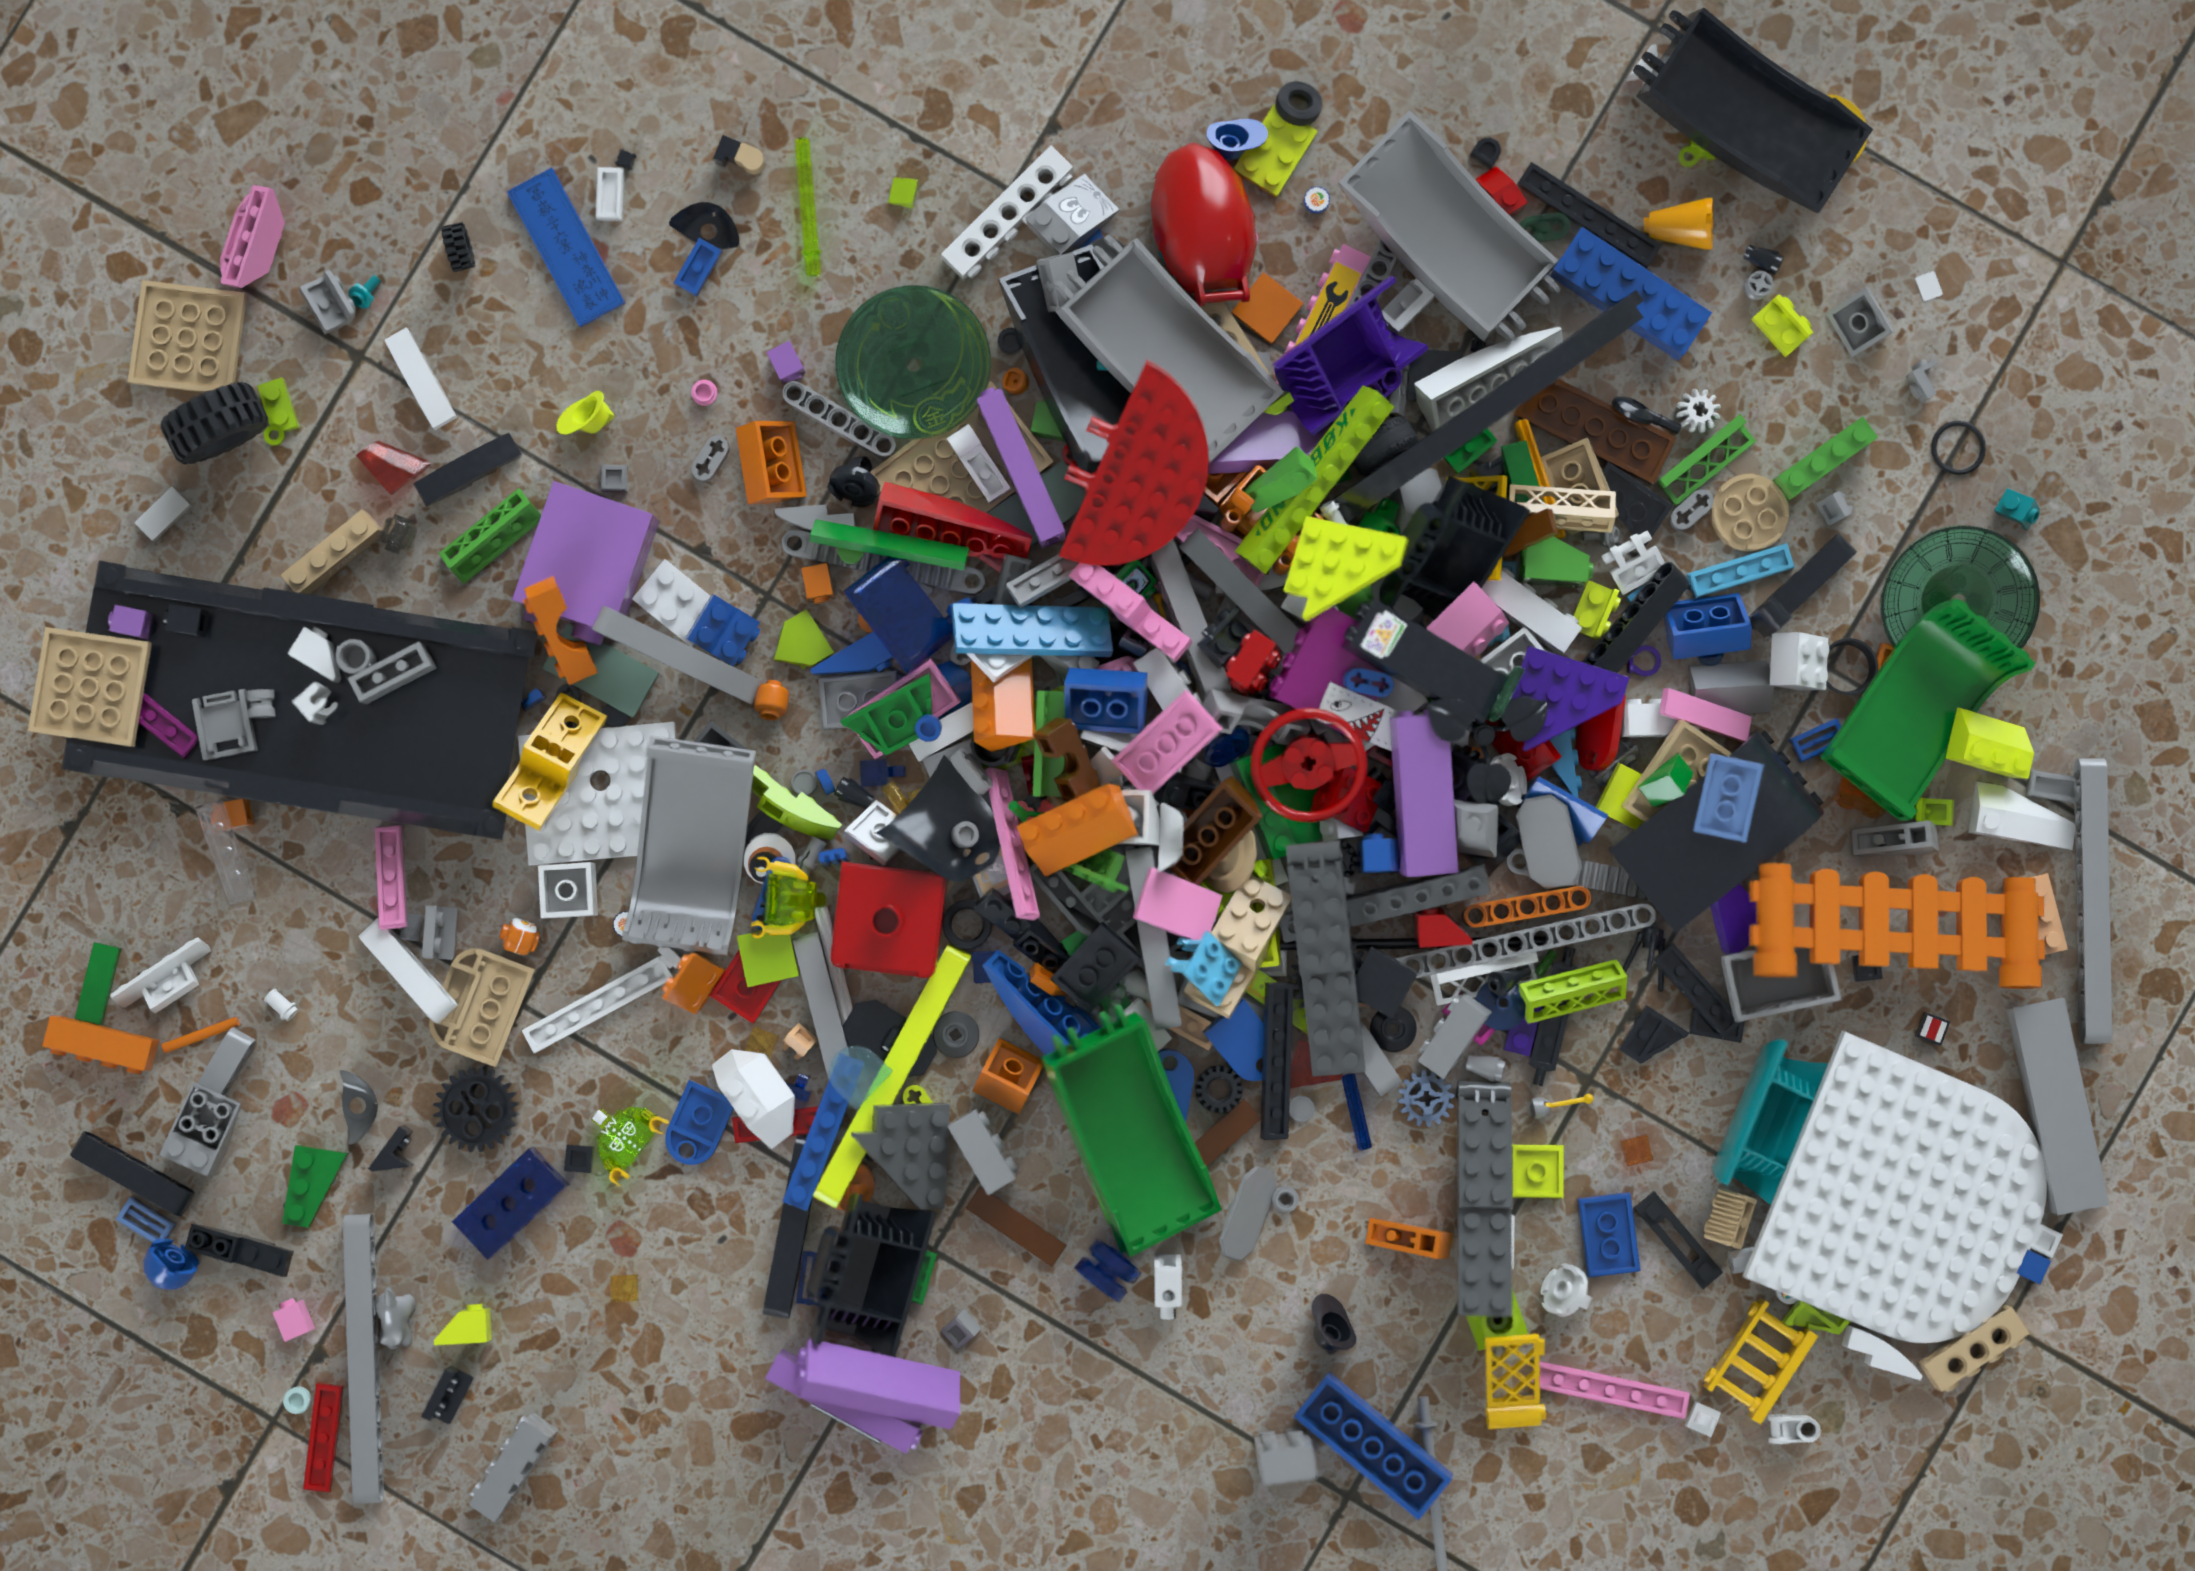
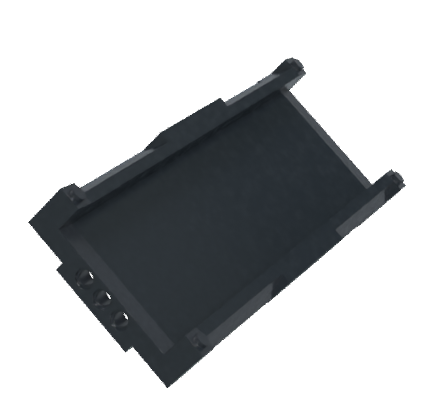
(412, 757)

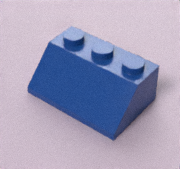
(1708, 626)
(1106, 700)
(1584, 817)

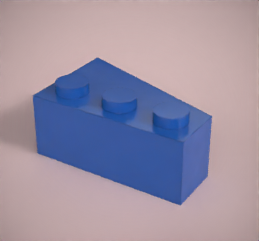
(1377, 855)

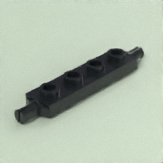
(1550, 1031)

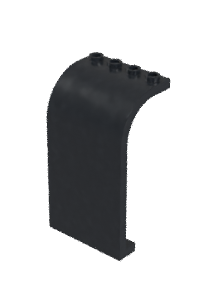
(1692, 870)

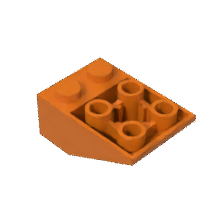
(693, 982)

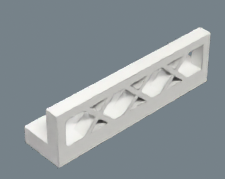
(1476, 970)

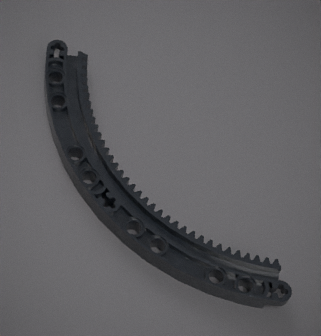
(1490, 408)

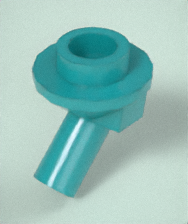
(361, 294)

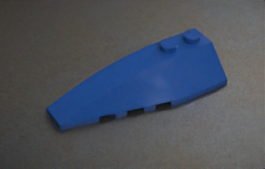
(1033, 1008)

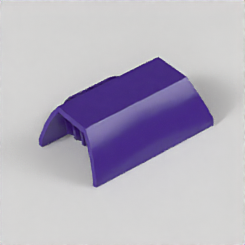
(1341, 358)

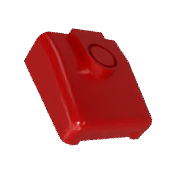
(888, 920)

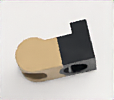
(740, 154)

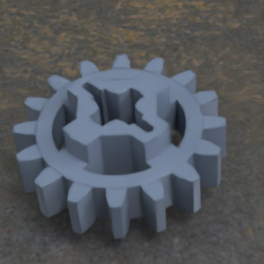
(1427, 1111)

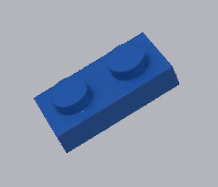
(698, 267)

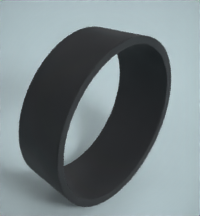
(1871, 658)

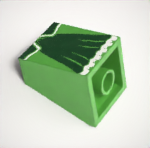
(1554, 564)

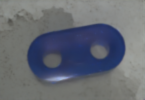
(1229, 747)

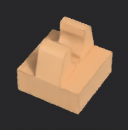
(800, 1040)

